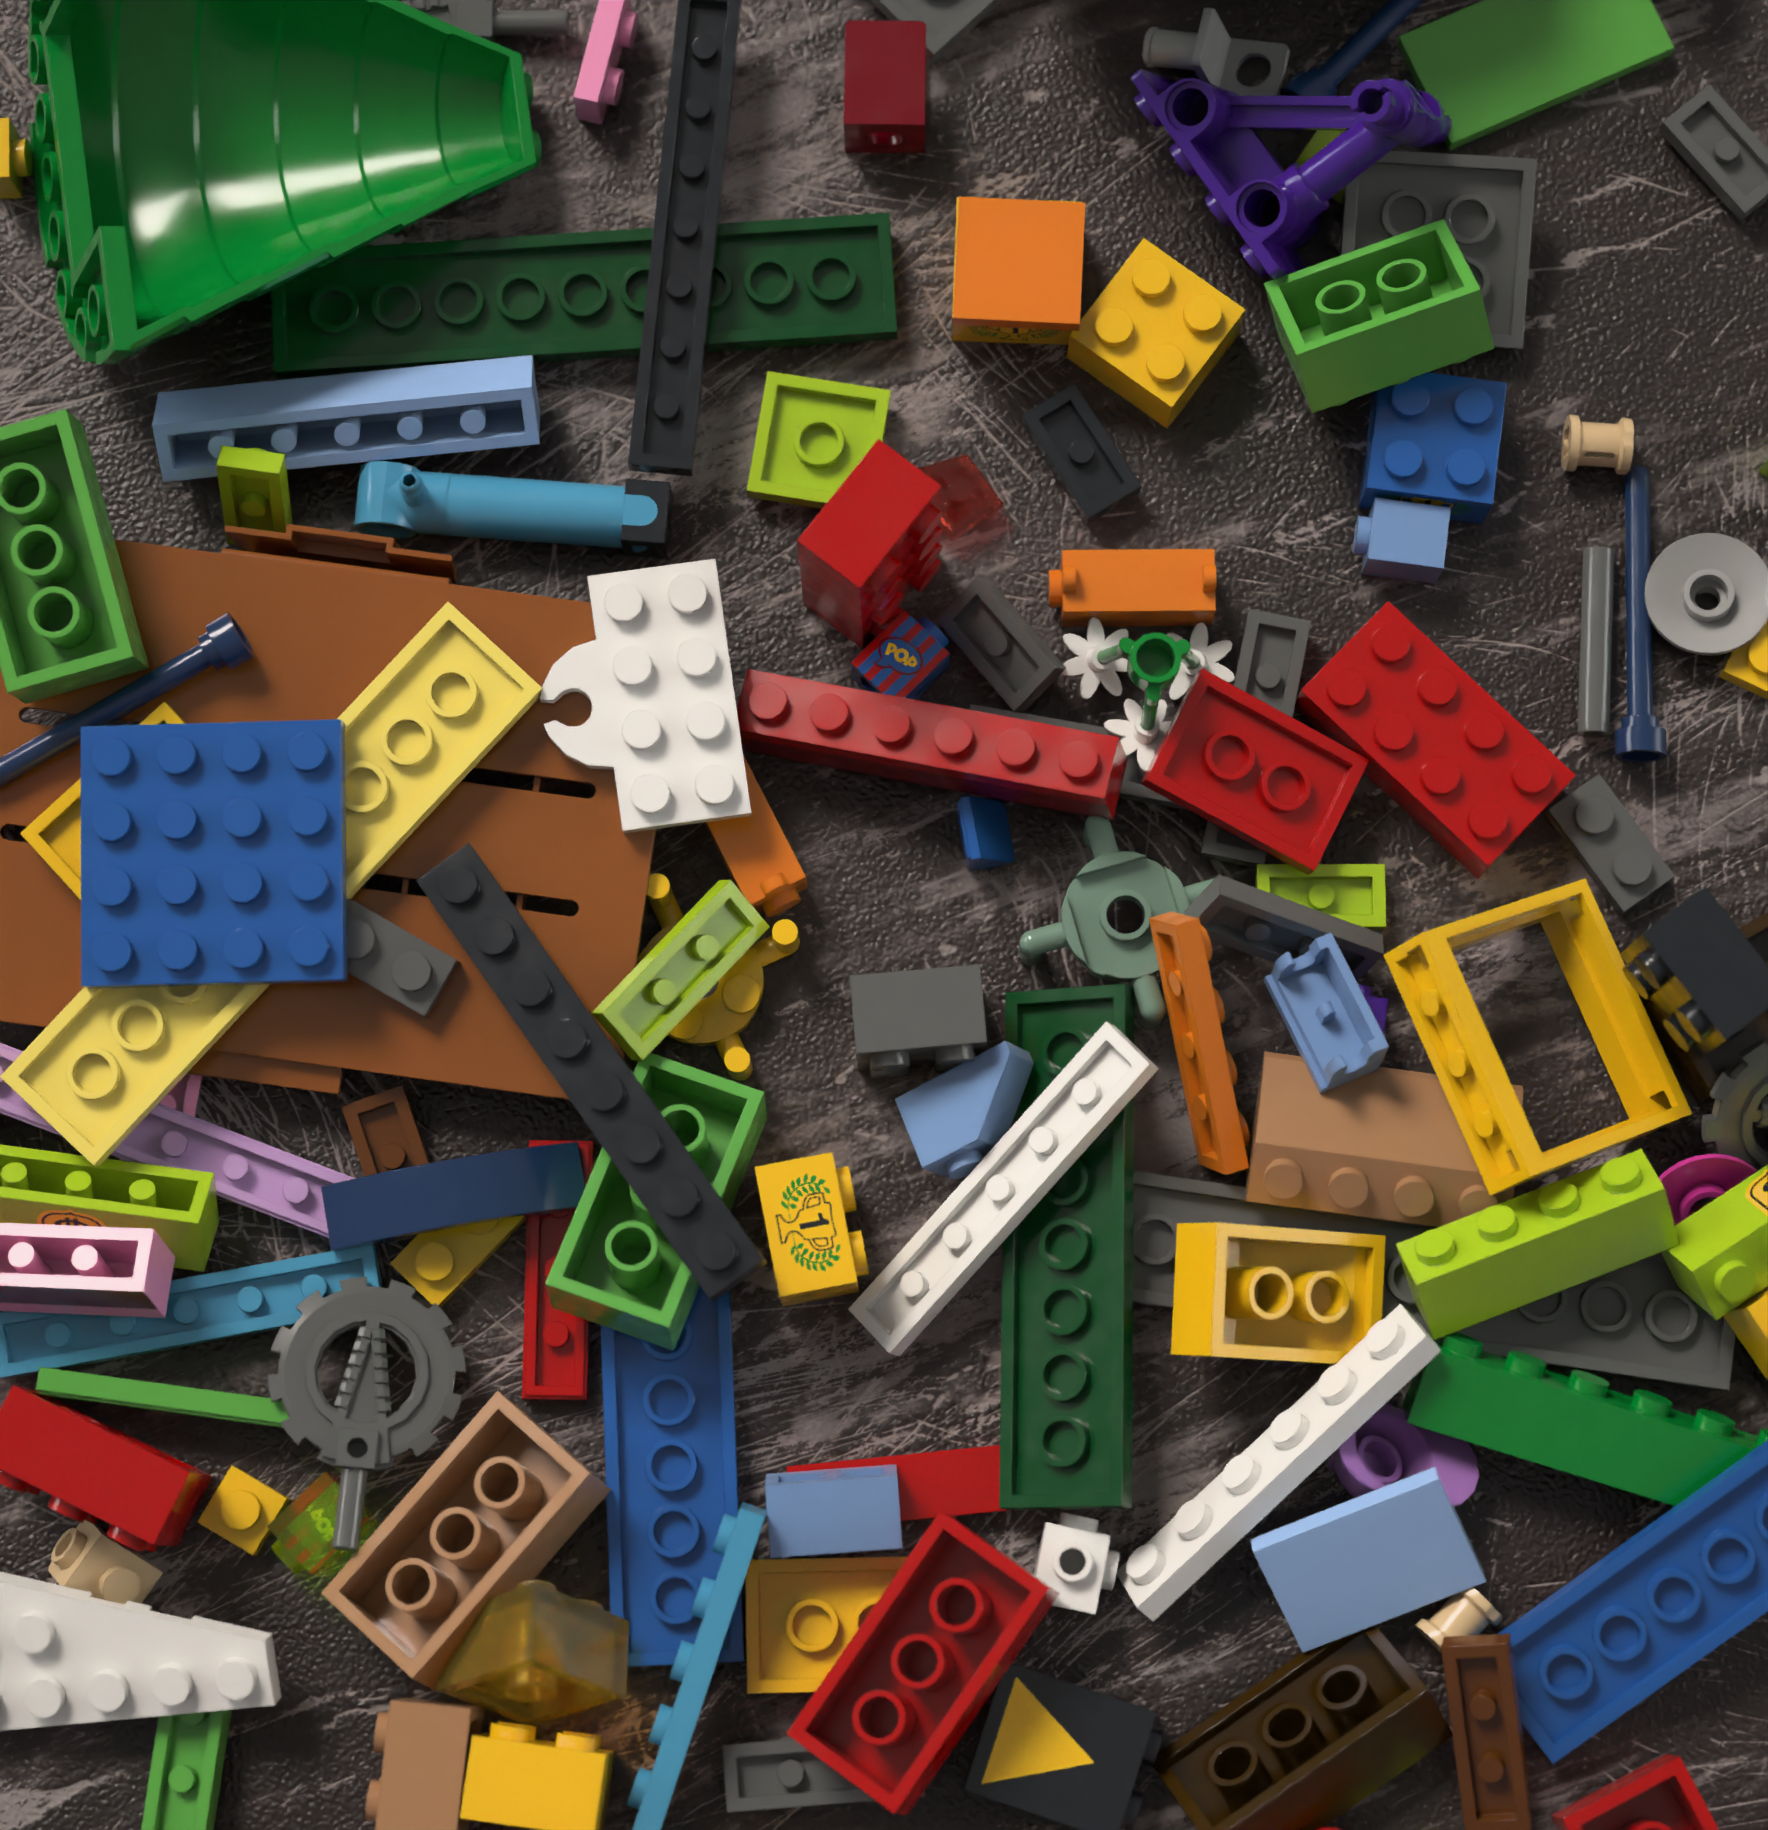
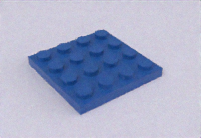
(213, 854)

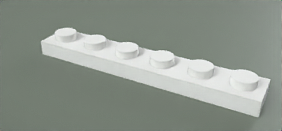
(1003, 1189)
(1277, 1462)

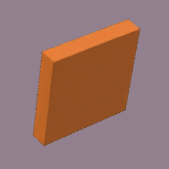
(1019, 263)

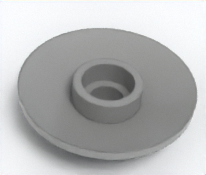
(1713, 566)

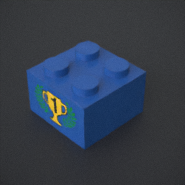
(1435, 444)

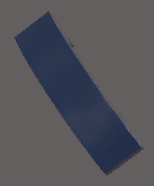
(453, 1194)

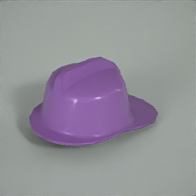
(1392, 1450)

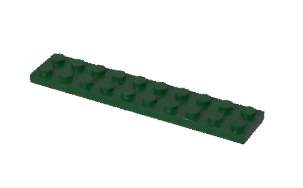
(579, 296)

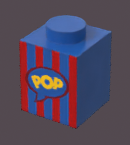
(903, 658)

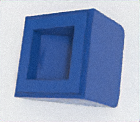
(984, 833)

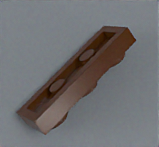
(1487, 1732)

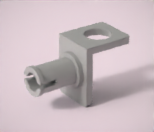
(1215, 55)

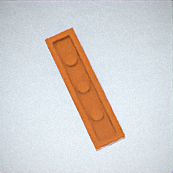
(1203, 1061)

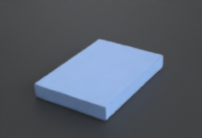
(1368, 1560)

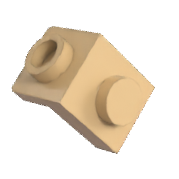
(98, 1564)

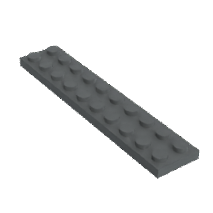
(1614, 1324)

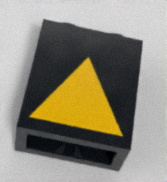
(1063, 1751)

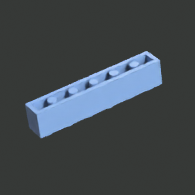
(352, 416)

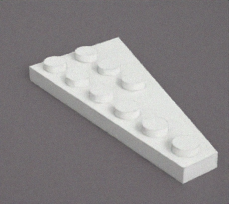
(109, 1661)

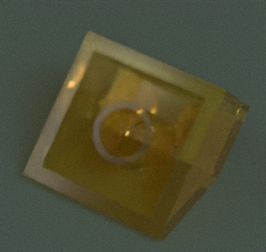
(539, 1655)

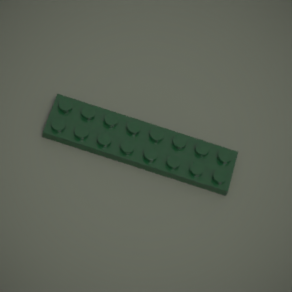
(1070, 1286)

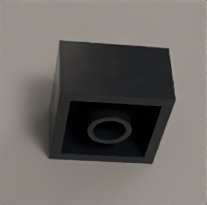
(1699, 973)

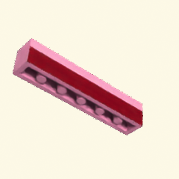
(84, 1270)

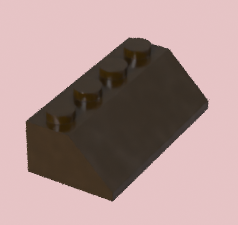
(1305, 1740)

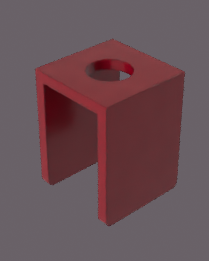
(884, 86)

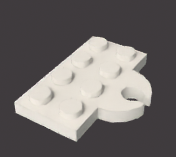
(657, 697)

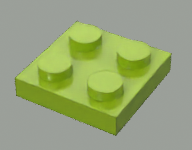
(812, 437)

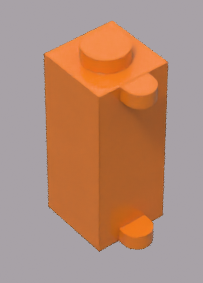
(1135, 587)
(759, 855)

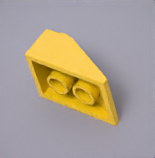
(1274, 1292)

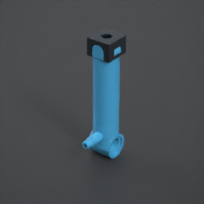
(405, 502)

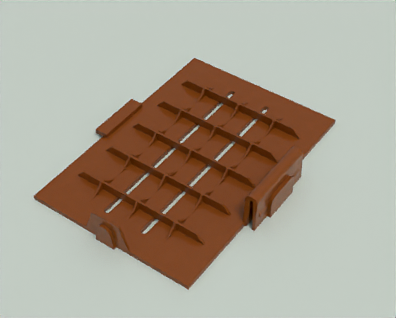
(322, 626)

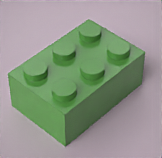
(1379, 315)

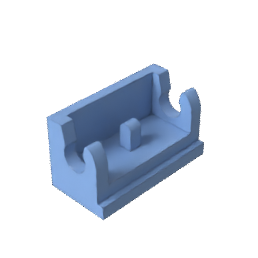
(1326, 1014)
(833, 1511)

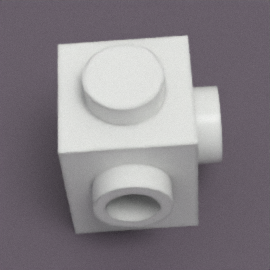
(1076, 1562)

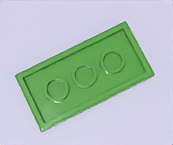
(1526, 56)

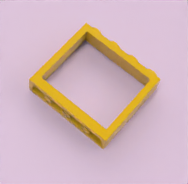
(1471, 1066)

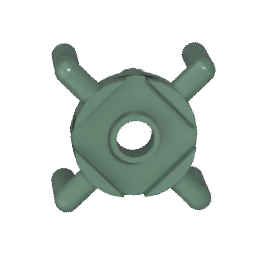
(1084, 922)

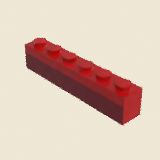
(931, 744)

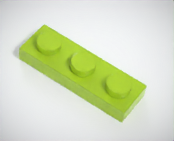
(680, 970)

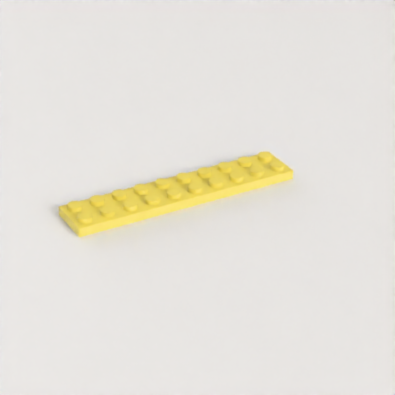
(404, 753)

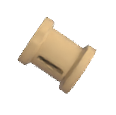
(1597, 444)
(1461, 1615)

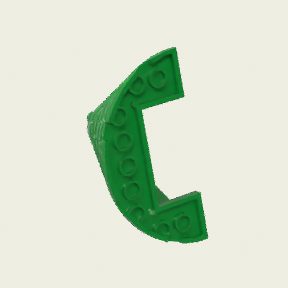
(246, 142)

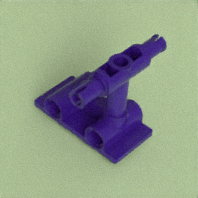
(1245, 175)

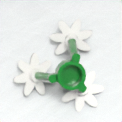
(1152, 666)

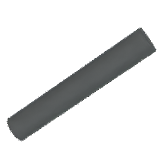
(1596, 642)

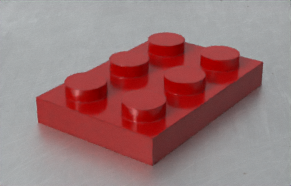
(1255, 771)

